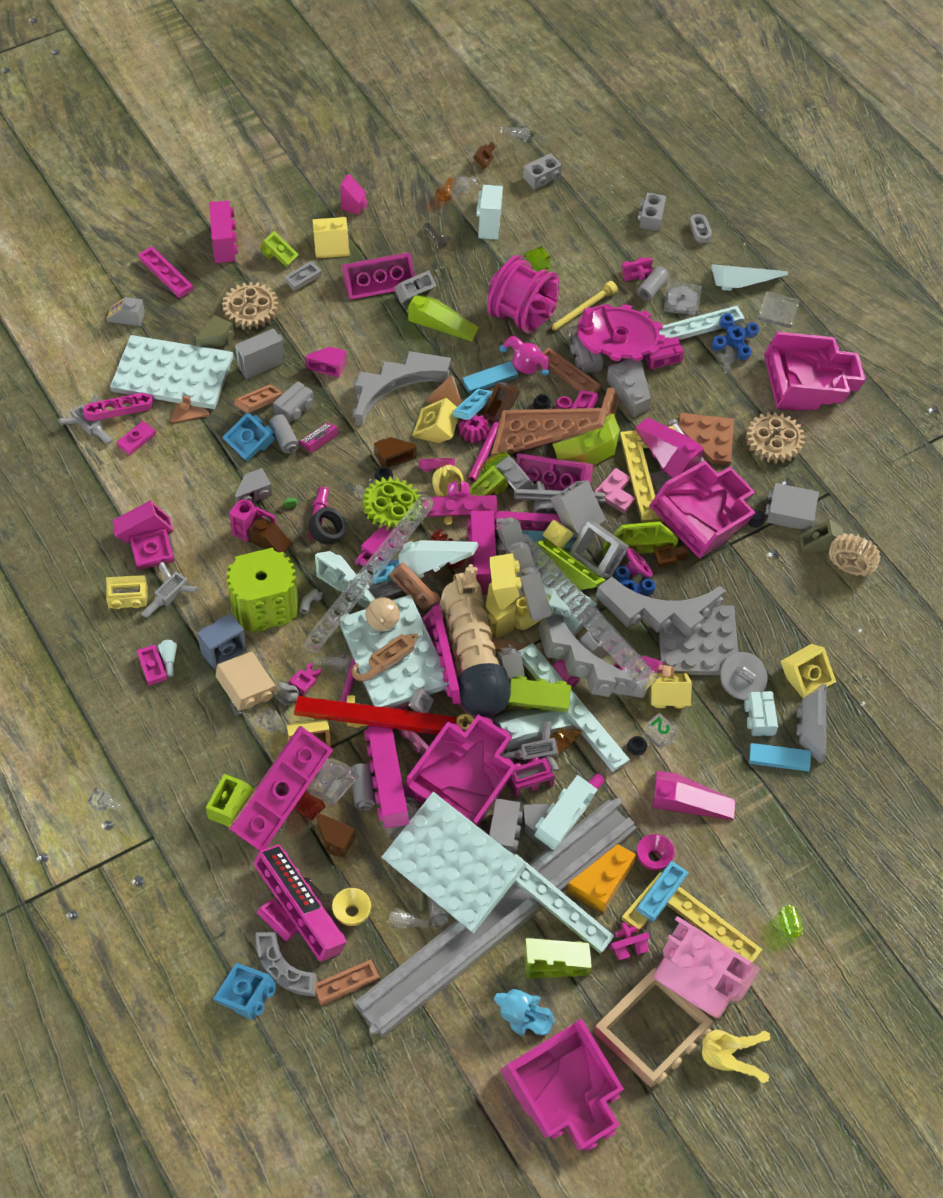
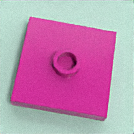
(151, 549)

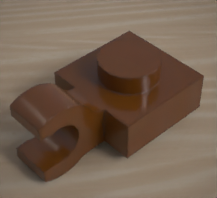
(483, 155)
(668, 556)

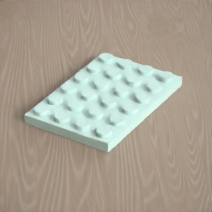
(172, 371)
(412, 672)
(454, 862)

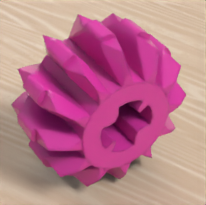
(474, 429)

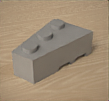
(630, 385)

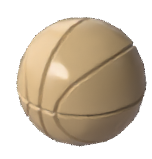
(382, 614)

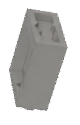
(612, 557)

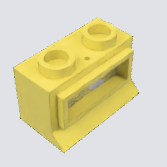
(126, 592)

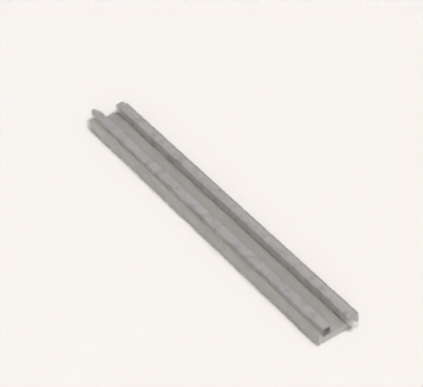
(459, 948)

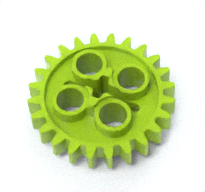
(387, 499)

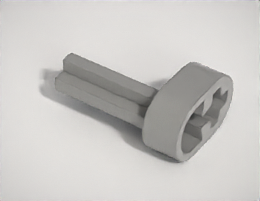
(543, 507)

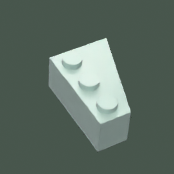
(489, 211)
(565, 812)

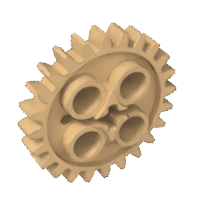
(250, 305)
(775, 437)

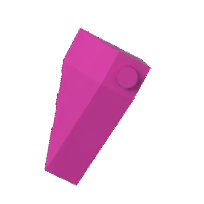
(554, 472)

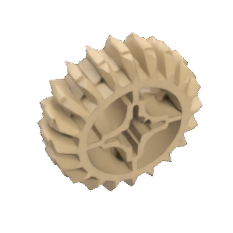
(854, 554)

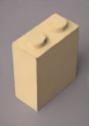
(245, 681)

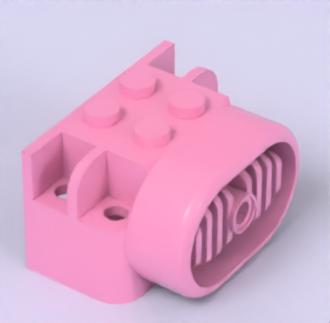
(704, 970)

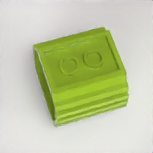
(262, 590)

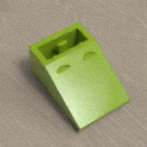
(228, 800)

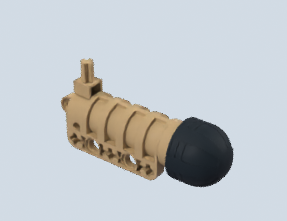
(480, 678)

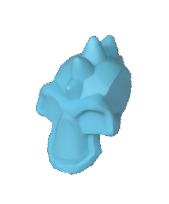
(524, 1012)

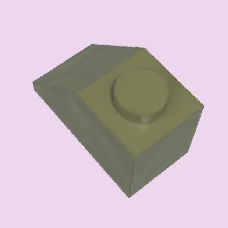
(215, 333)
(820, 537)

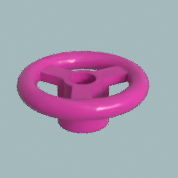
(637, 564)

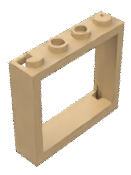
(603, 1032)

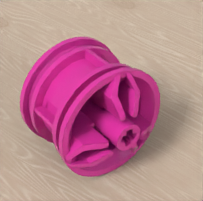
(523, 294)

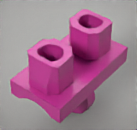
(637, 269)
(620, 947)

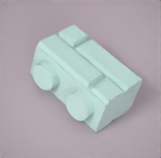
(762, 713)

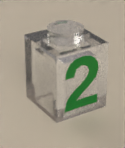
(660, 731)

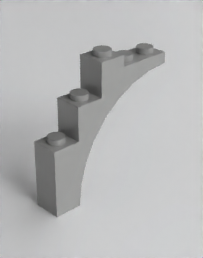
(415, 369)
(532, 586)
(659, 614)
(580, 662)

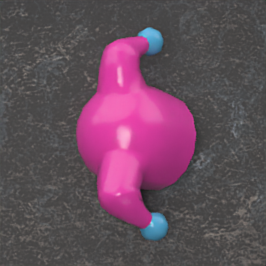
(526, 356)

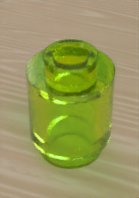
(494, 460)
(790, 921)

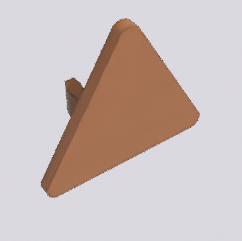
(446, 390)
(186, 412)

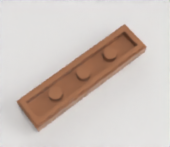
(570, 373)

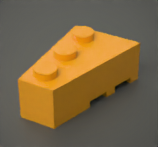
(603, 878)

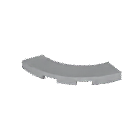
(280, 971)

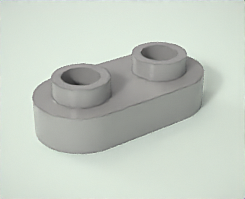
(700, 228)

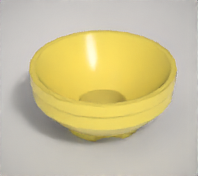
(348, 898)

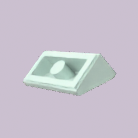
(558, 606)

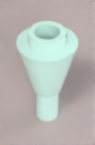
(168, 651)

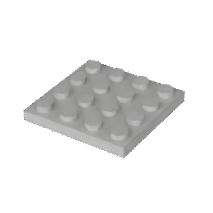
(703, 651)

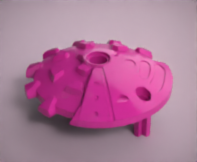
(619, 332)

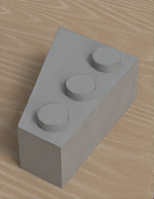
(504, 824)

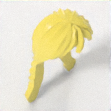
(440, 482)
(720, 1046)

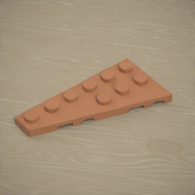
(532, 428)

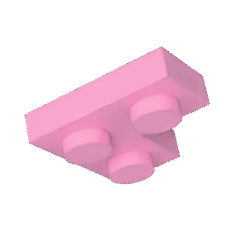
(614, 493)

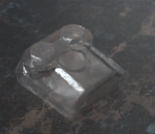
(332, 781)

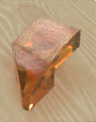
(564, 739)

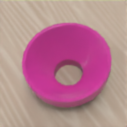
(658, 844)

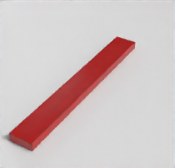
(371, 715)

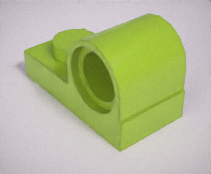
(277, 247)
(488, 483)

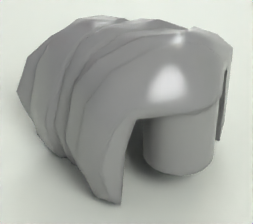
(288, 694)

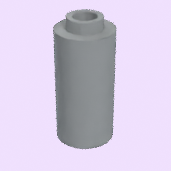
(652, 283)
(284, 434)
(363, 788)

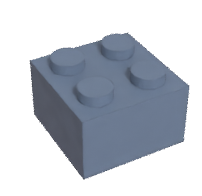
(222, 640)

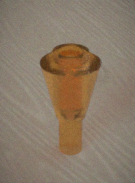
(444, 193)

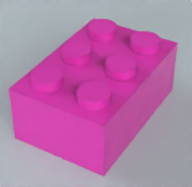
(222, 231)

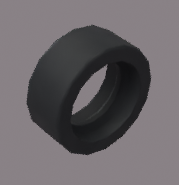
(337, 520)

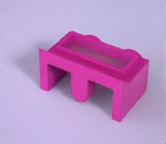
(531, 775)

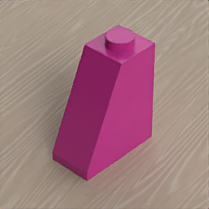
(141, 520)

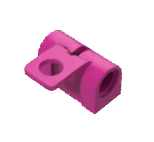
(243, 516)

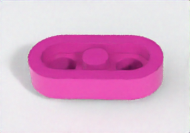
(428, 464)

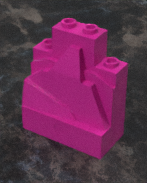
(810, 371)
(704, 506)
(464, 768)
(567, 1087)

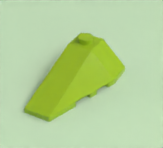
(438, 316)

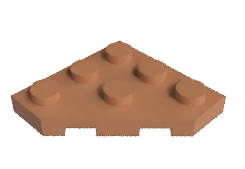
(711, 433)

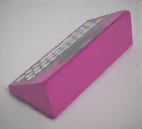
(319, 437)

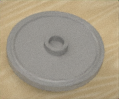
(743, 674)

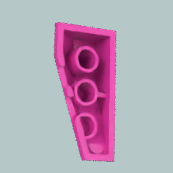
(671, 449)
(683, 795)

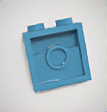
(249, 436)
(245, 991)

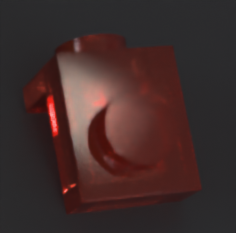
(309, 805)

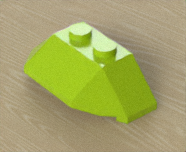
(590, 446)
(643, 537)
(577, 572)

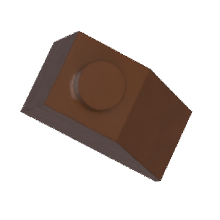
(501, 399)
(393, 451)
(268, 535)
(335, 835)

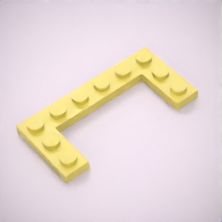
(639, 474)
(701, 918)

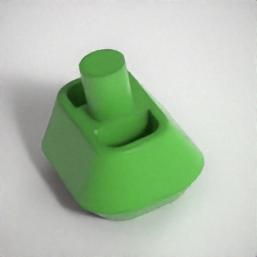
(290, 503)

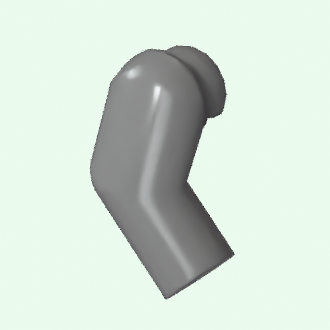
(312, 595)

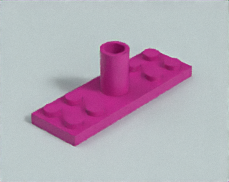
(280, 789)

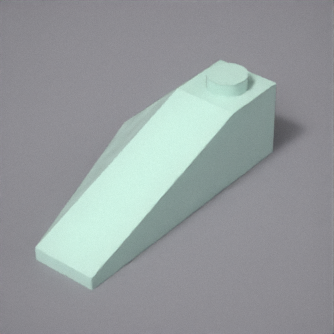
(742, 276)
(429, 555)
(338, 574)

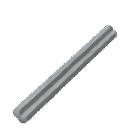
(545, 495)

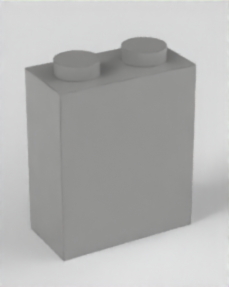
(260, 353)
(577, 506)
(792, 506)

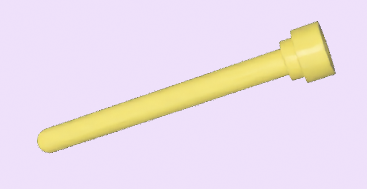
(608, 290)

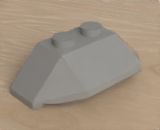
(813, 723)

